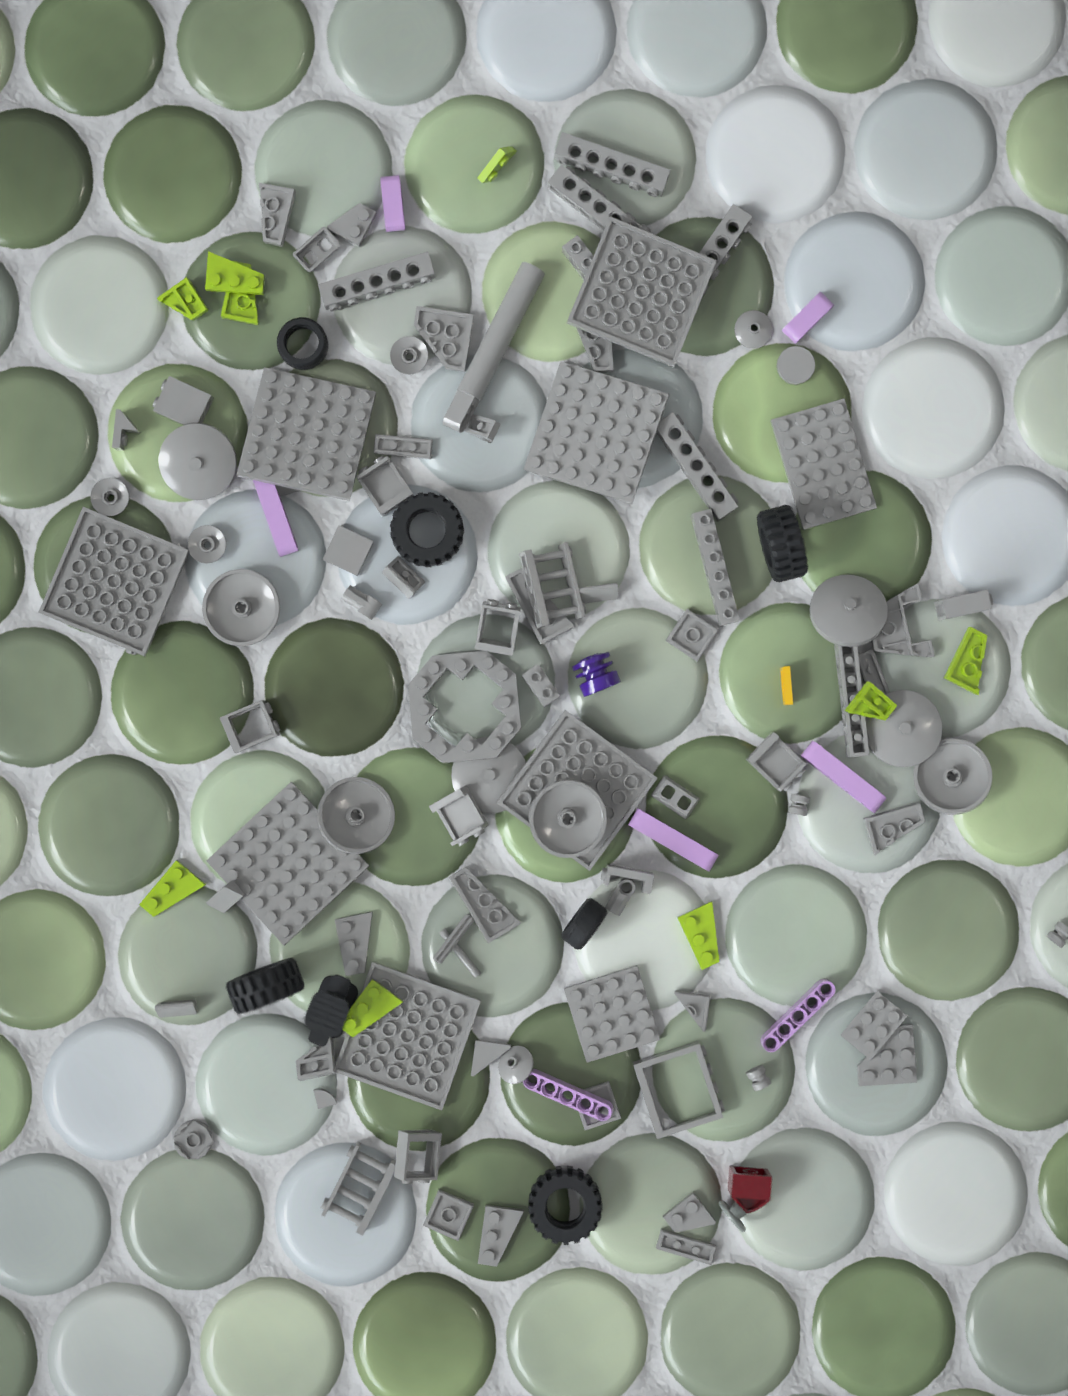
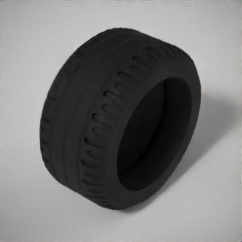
(297, 324)
(584, 923)

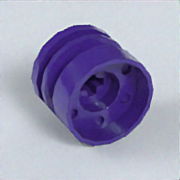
(596, 674)

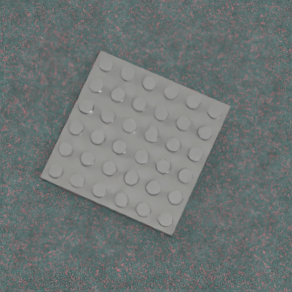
(641, 291)
(596, 432)
(306, 434)
(114, 581)
(581, 755)
(286, 864)
(413, 1045)

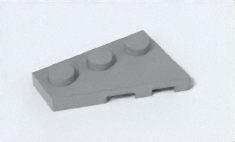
(276, 212)
(598, 351)
(892, 824)
(353, 940)
(496, 1232)

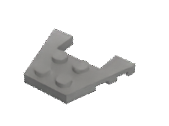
(895, 634)

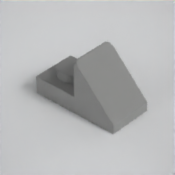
(121, 426)
(482, 428)

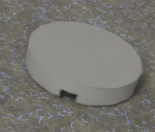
(795, 365)
(193, 1139)

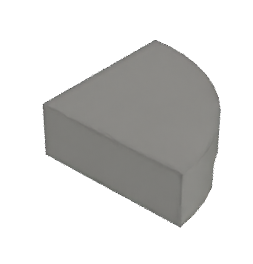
(324, 1098)

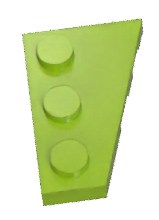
(231, 277)
(240, 306)
(967, 661)
(171, 888)
(701, 934)
(370, 1007)

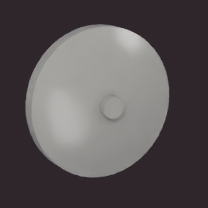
(197, 461)
(241, 607)
(848, 610)
(908, 733)
(488, 777)
(954, 777)
(355, 815)
(567, 818)

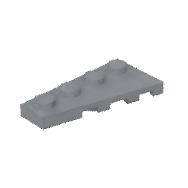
(556, 625)
(488, 913)

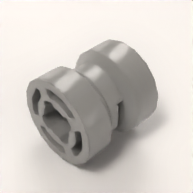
(799, 809)
(1059, 934)
(758, 1078)

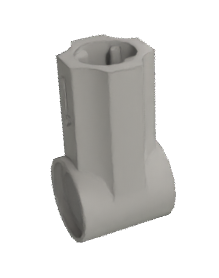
(365, 604)
(620, 898)

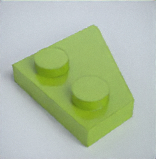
(499, 160)
(184, 300)
(871, 703)

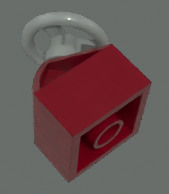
(750, 1191)

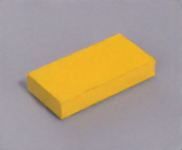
(786, 685)

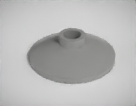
(750, 338)
(405, 346)
(103, 490)
(197, 542)
(522, 1065)

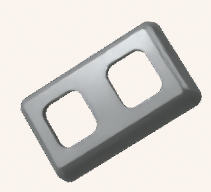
(312, 245)
(679, 792)

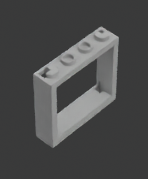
(707, 1071)

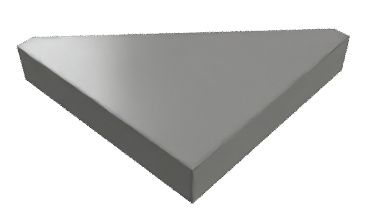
(696, 1005)
(485, 1053)

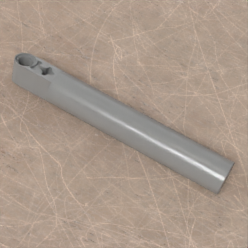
(493, 346)

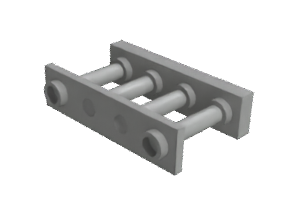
(538, 597)
(369, 1203)

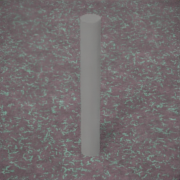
(462, 956)

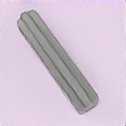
(453, 939)

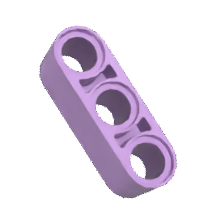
(392, 203)
(808, 317)

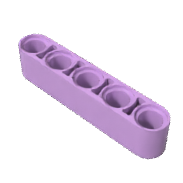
(276, 518)
(843, 776)
(673, 840)
(807, 1013)
(578, 1095)

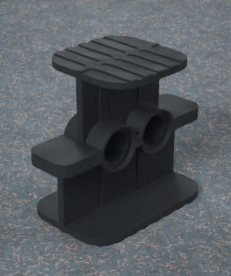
(330, 1009)

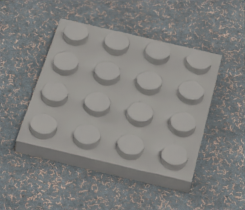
(611, 1014)

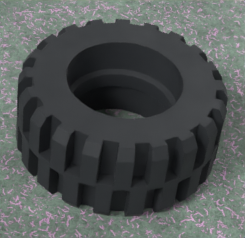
(427, 503)
(782, 543)
(265, 986)
(570, 1230)

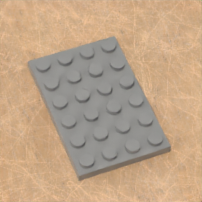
(823, 464)

